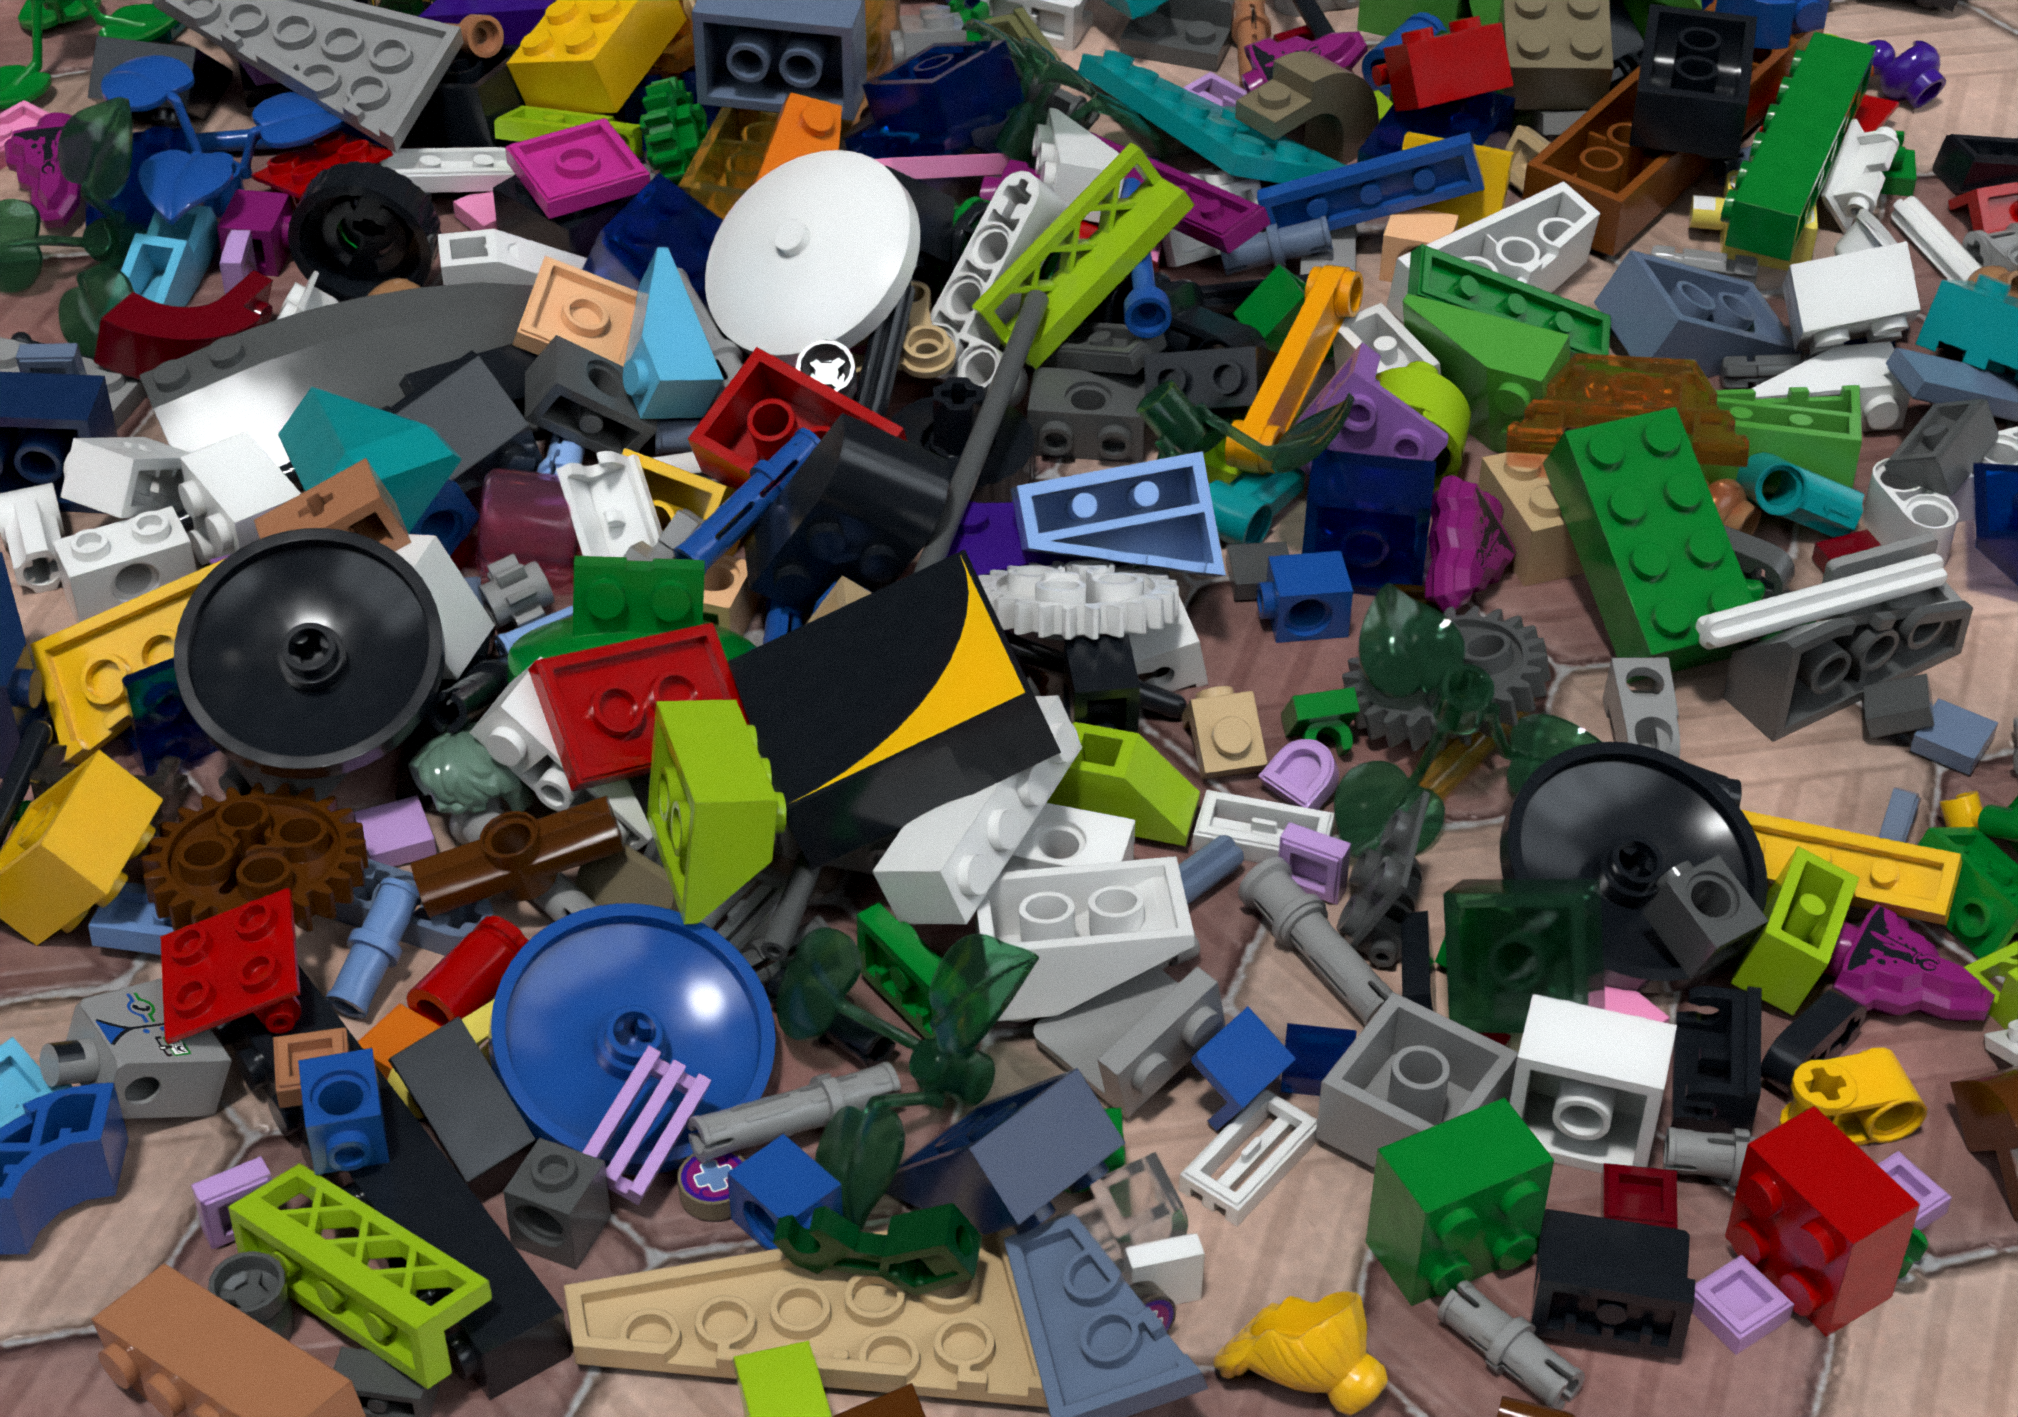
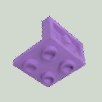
(1378, 419)

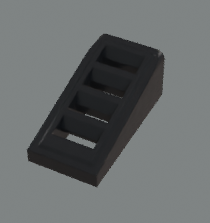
(1976, 162)

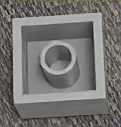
(1407, 1076)

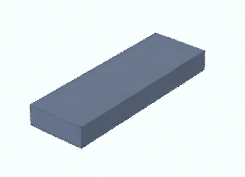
(1946, 380)

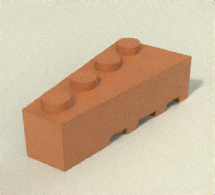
(210, 1359)

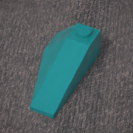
(337, 432)

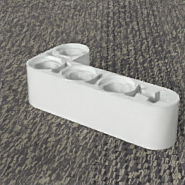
(1011, 223)
(1904, 510)

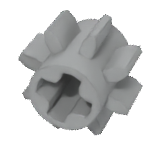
(515, 592)

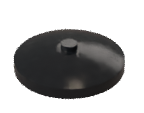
(309, 653)
(1628, 820)

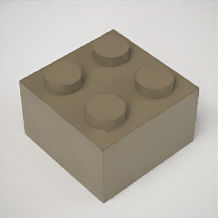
(1558, 52)

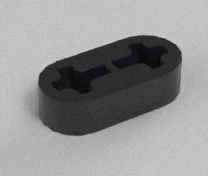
(1816, 1034)

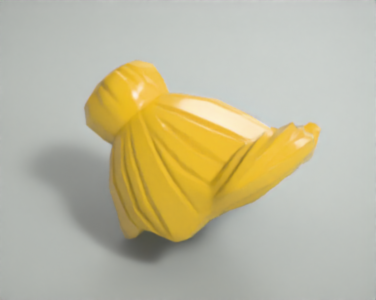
(1310, 1350)

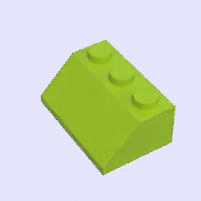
(710, 802)

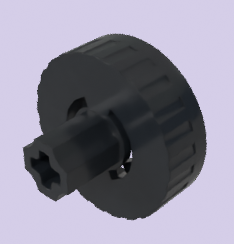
(375, 212)
(944, 425)

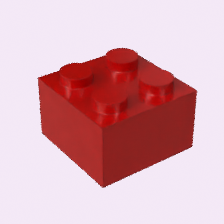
(1821, 1220)

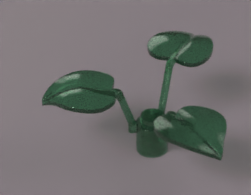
(1017, 133)
(98, 154)
(1192, 429)
(1416, 647)
(969, 995)

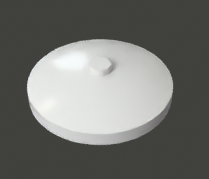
(812, 255)

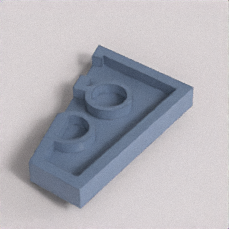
(1090, 1330)

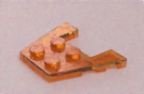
(1615, 387)

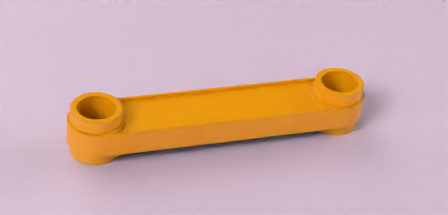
(1329, 297)

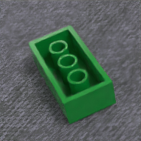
(1647, 536)

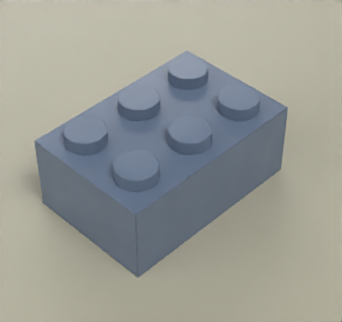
(764, 49)

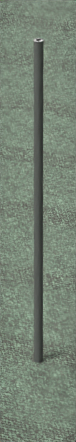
(802, 877)

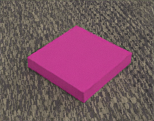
(577, 168)

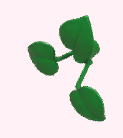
(130, 22)

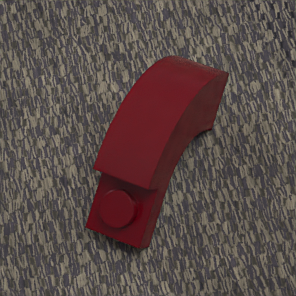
(145, 333)

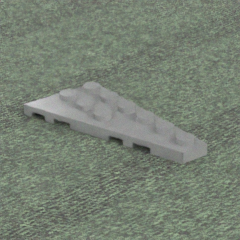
(344, 55)

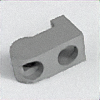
(1643, 715)

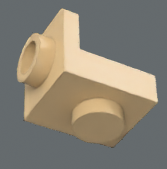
(1225, 732)

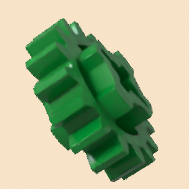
(672, 127)

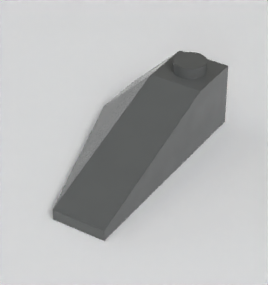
(1823, 665)

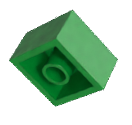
(1458, 1201)

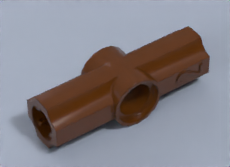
(517, 856)

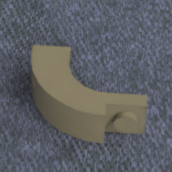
(1311, 89)

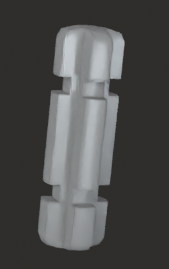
(1742, 267)

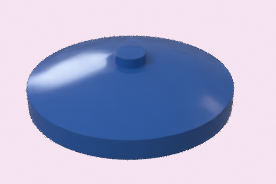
(600, 992)

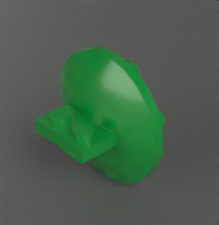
(620, 603)

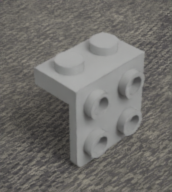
(1135, 1034)

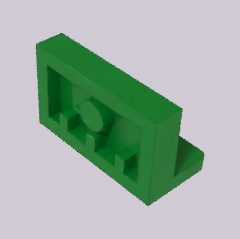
(1986, 892)
(898, 964)

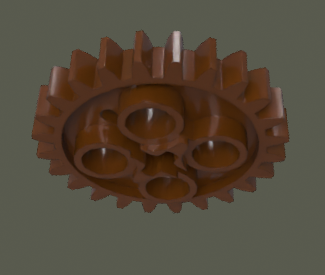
(253, 849)

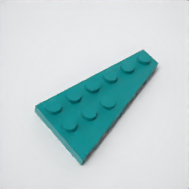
(1202, 123)

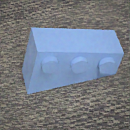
(1126, 515)

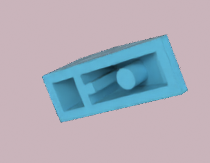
(667, 353)

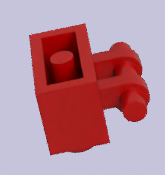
(1445, 66)

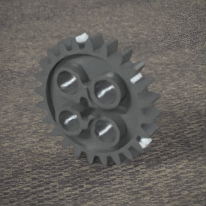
(1502, 648)

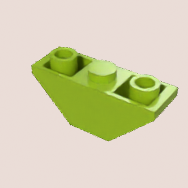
(1129, 779)

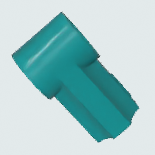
(1802, 495)
(1249, 503)

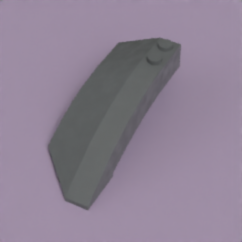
(342, 348)

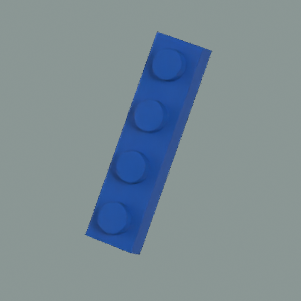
(1378, 185)

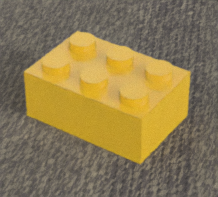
(592, 52)

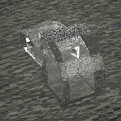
(1132, 1208)

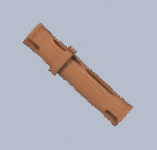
(1248, 28)

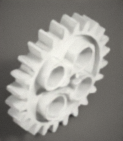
(1080, 599)

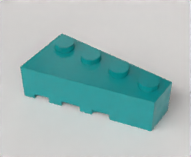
(1975, 320)

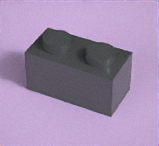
(382, 1387)

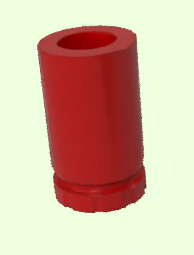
(468, 973)

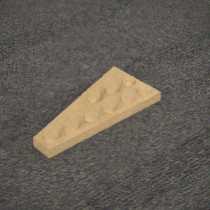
(861, 1328)

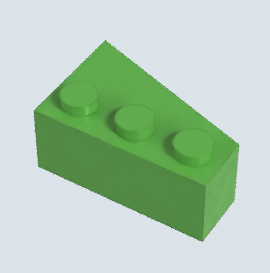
(1804, 430)

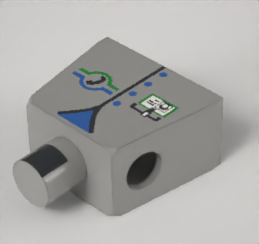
(123, 1042)

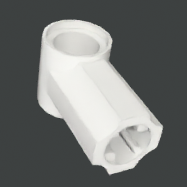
(28, 526)

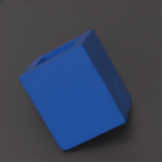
(1241, 1063)

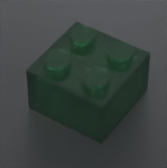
(1519, 942)

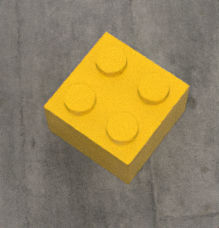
(74, 847)

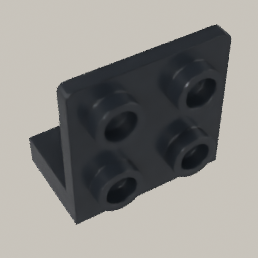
(1612, 1284)

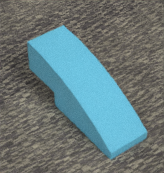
(172, 258)

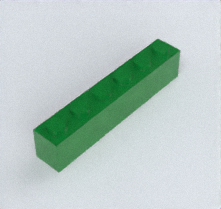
(1797, 146)

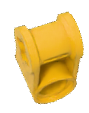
(1860, 1094)

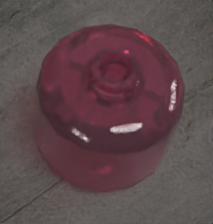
(526, 517)

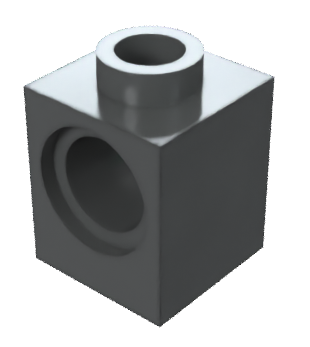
(1698, 939)
(557, 1203)

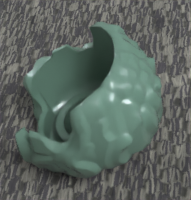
(464, 775)

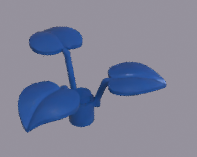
(179, 181)

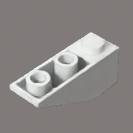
(1069, 157)
(495, 257)
(1881, 395)
(520, 738)

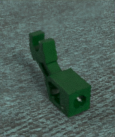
(918, 1254)

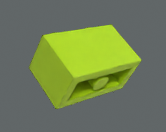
(1802, 928)

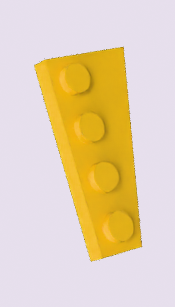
(88, 660)

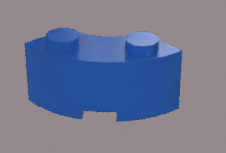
(56, 1157)

